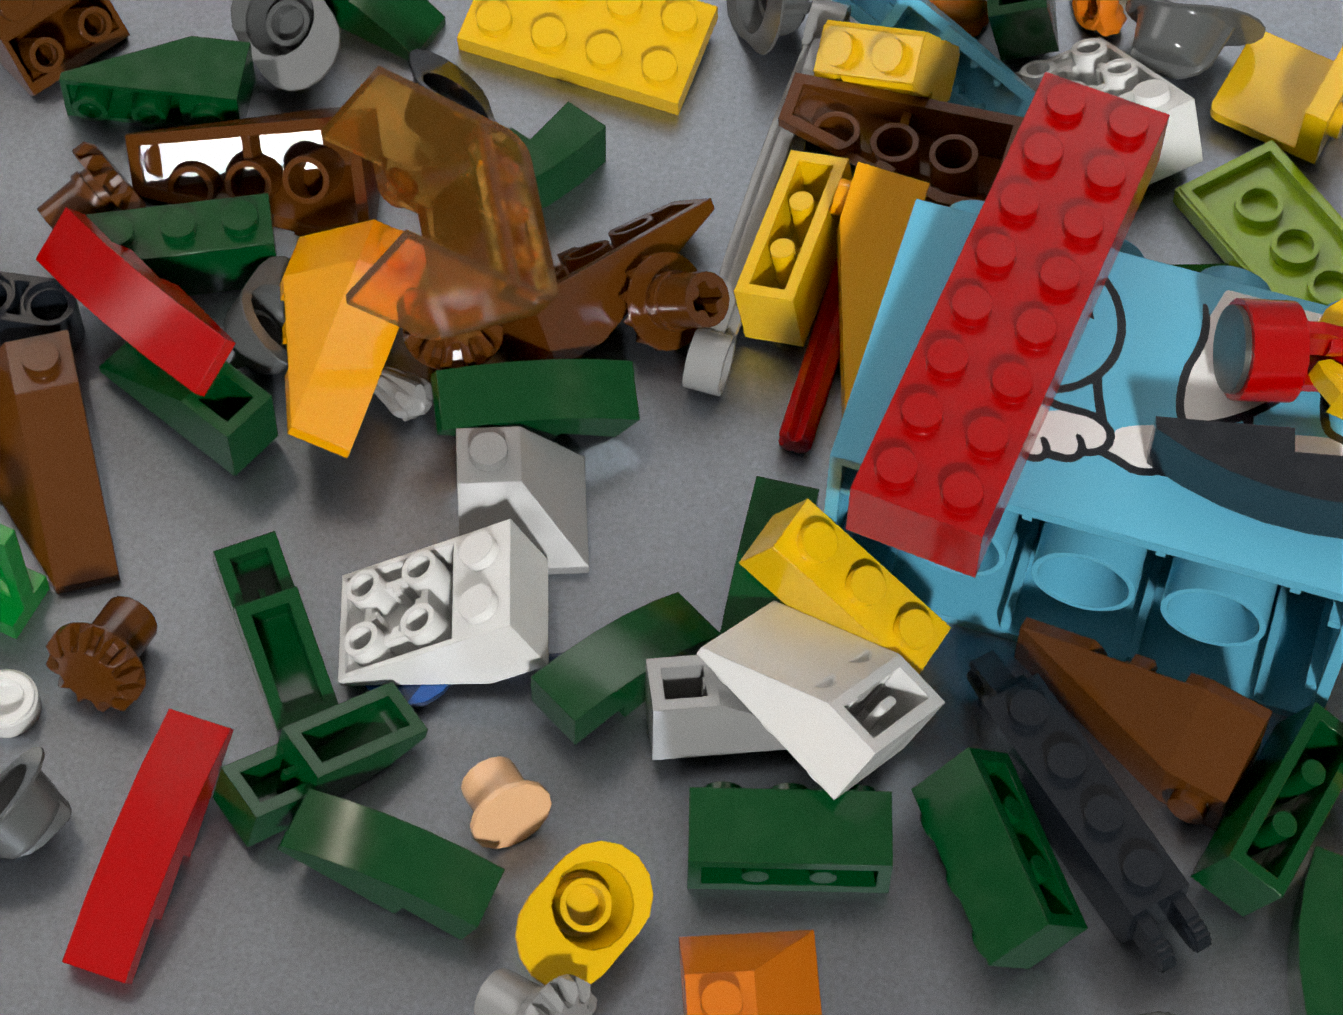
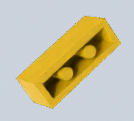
(792, 251)
(834, 579)

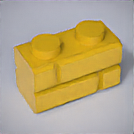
(887, 59)

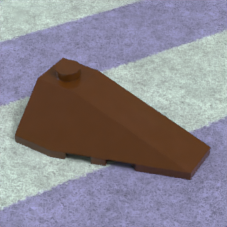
(902, 133)
(307, 179)
(595, 278)
(51, 464)
(1176, 737)

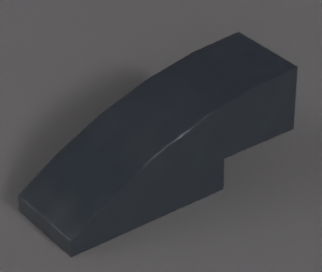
(1252, 472)

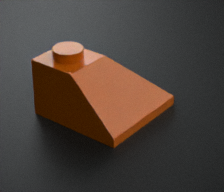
(750, 974)

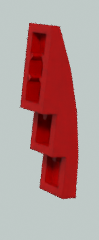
(136, 302)
(147, 846)

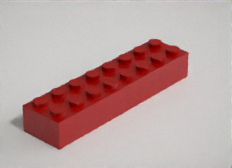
(1006, 325)

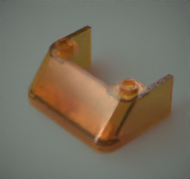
(477, 207)

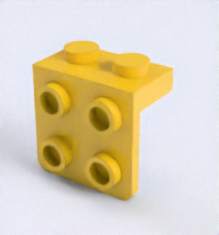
(1283, 96)

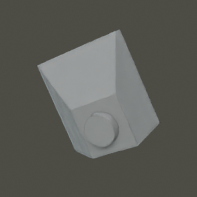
(527, 480)

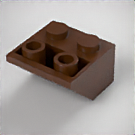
(54, 37)

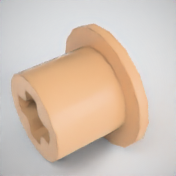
(503, 803)

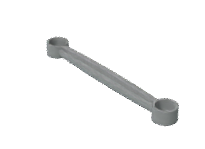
(714, 347)

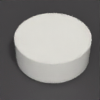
(18, 703)

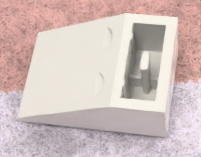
(1111, 70)
(447, 613)
(822, 692)

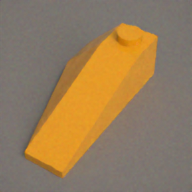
(869, 235)
(332, 346)

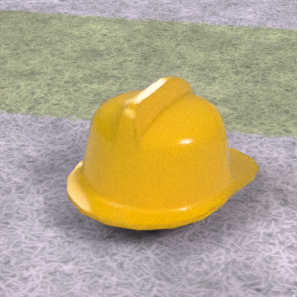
(584, 913)

